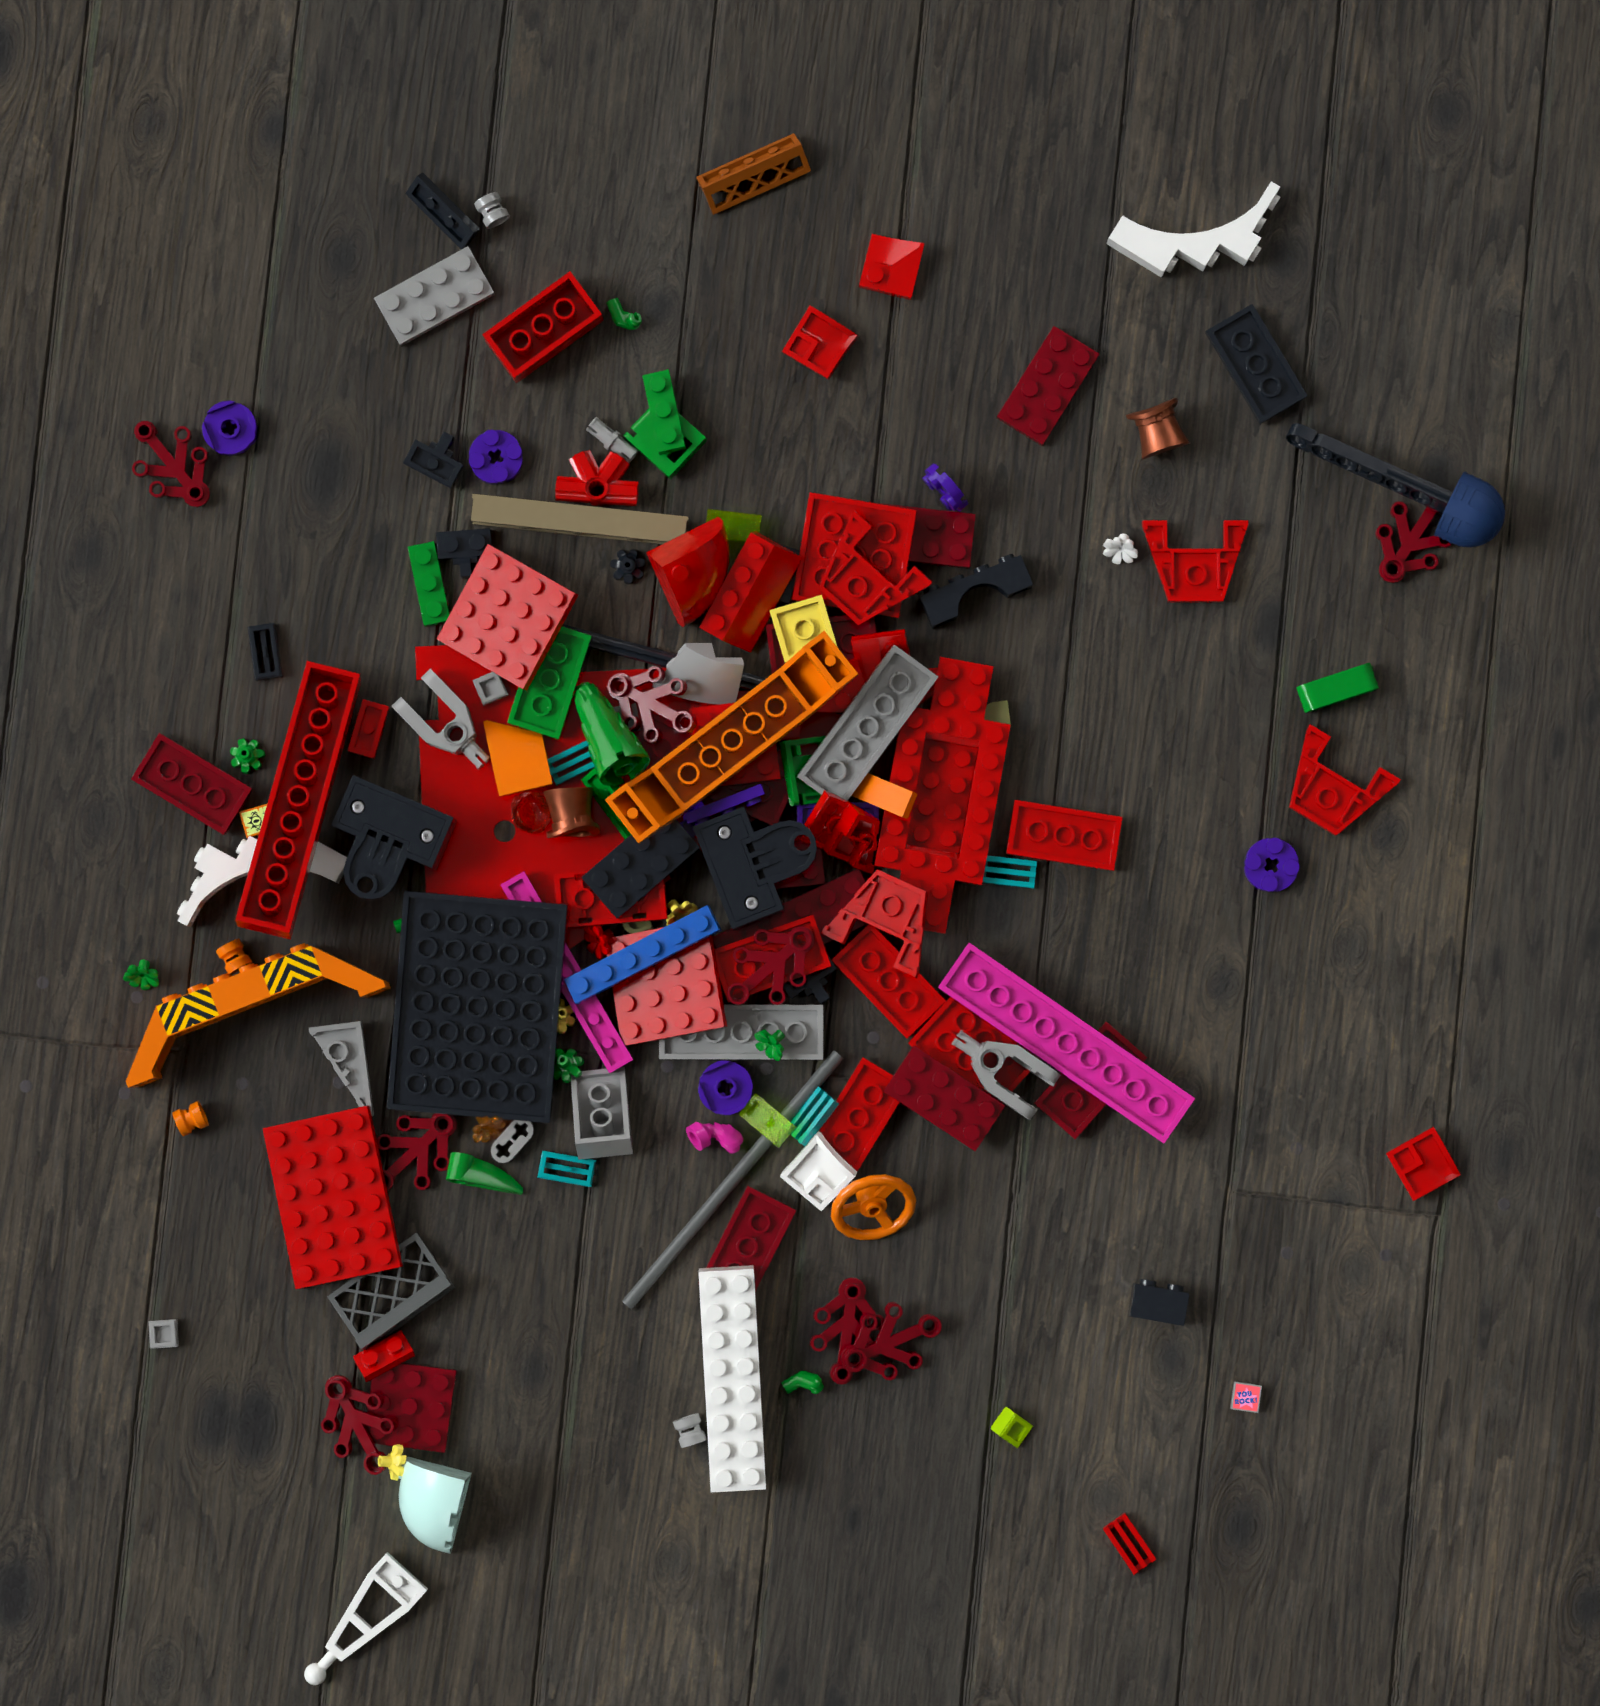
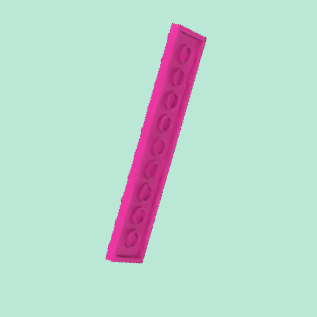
(1066, 1043)

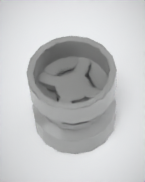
(492, 210)
(690, 1436)

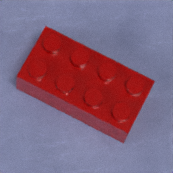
(543, 327)

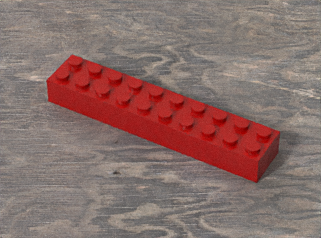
(298, 800)

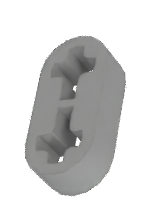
(517, 1145)

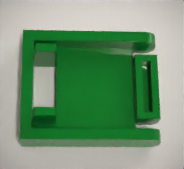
(647, 446)
(797, 789)

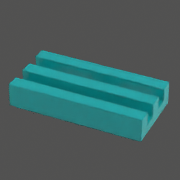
(562, 755)
(1031, 874)
(809, 1114)
(543, 1164)

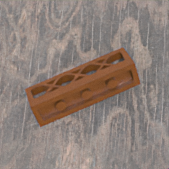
(750, 165)

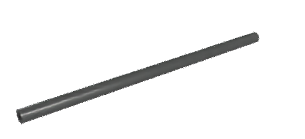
(727, 1185)

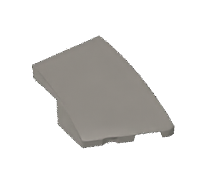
(707, 677)

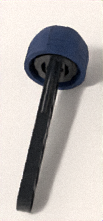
(1470, 513)

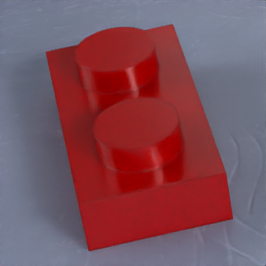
(368, 729)
(383, 1356)

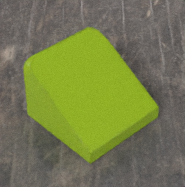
(1011, 1427)

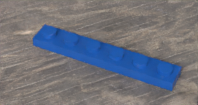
(642, 954)

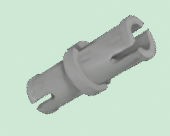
(612, 439)

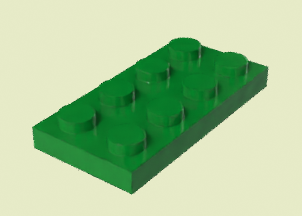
(550, 694)

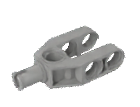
(462, 720)
(986, 1075)

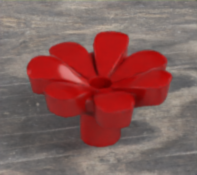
(598, 940)

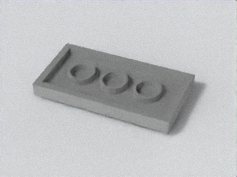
(434, 296)

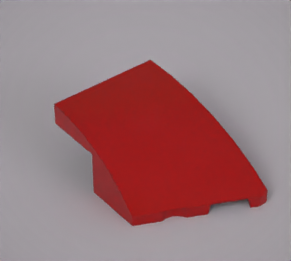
(844, 831)

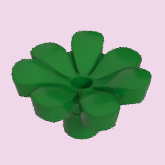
(250, 758)
(142, 975)
(770, 1043)
(567, 1065)

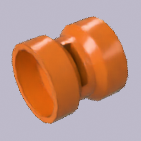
(230, 951)
(189, 1119)

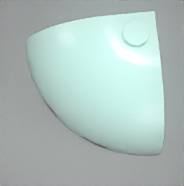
(432, 1501)

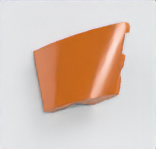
(517, 758)

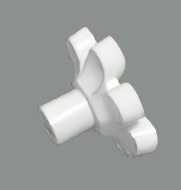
(1120, 548)

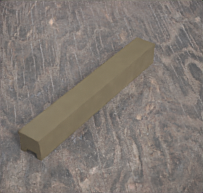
(576, 519)

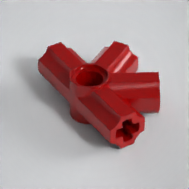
(590, 475)

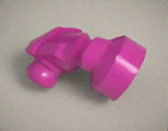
(701, 1135)

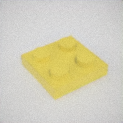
(799, 624)

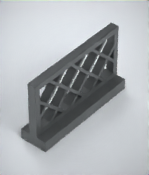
(399, 1314)

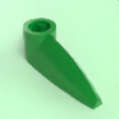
(473, 1172)

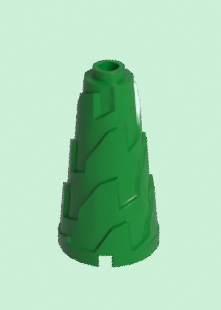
(609, 740)

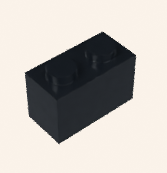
(1158, 1303)

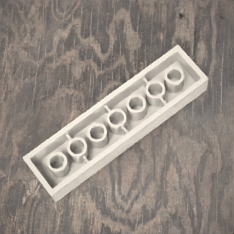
(732, 1378)

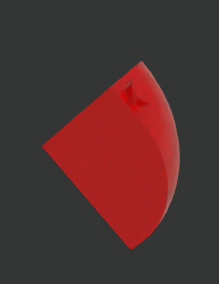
(692, 569)

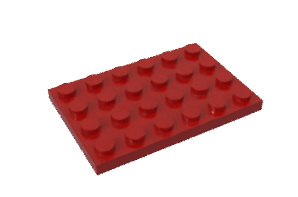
(332, 1197)

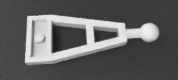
(397, 1583)

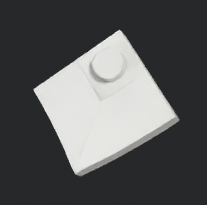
(818, 1172)

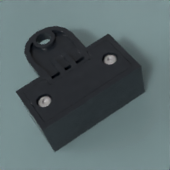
(387, 834)
(750, 863)

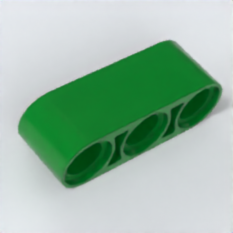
(1337, 687)

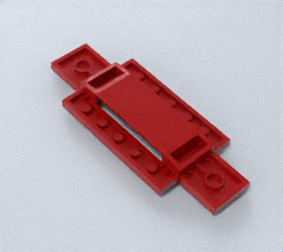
(937, 762)

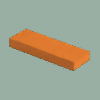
(885, 795)

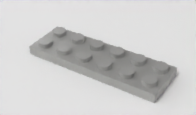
(868, 724)
(799, 1023)

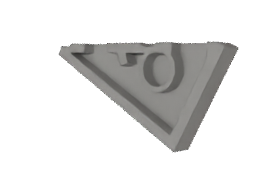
(346, 1050)

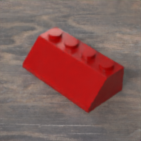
(750, 591)

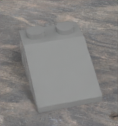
(601, 1114)

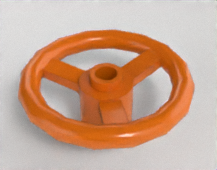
(871, 1202)

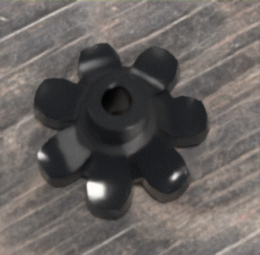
(627, 572)

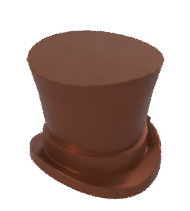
(1158, 429)
(571, 812)

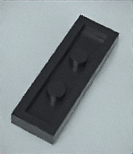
(442, 211)

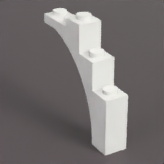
(1157, 249)
(223, 869)

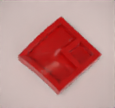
(891, 266)
(819, 342)
(873, 647)
(1423, 1164)

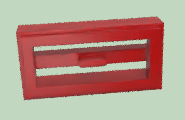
(1142, 1563)

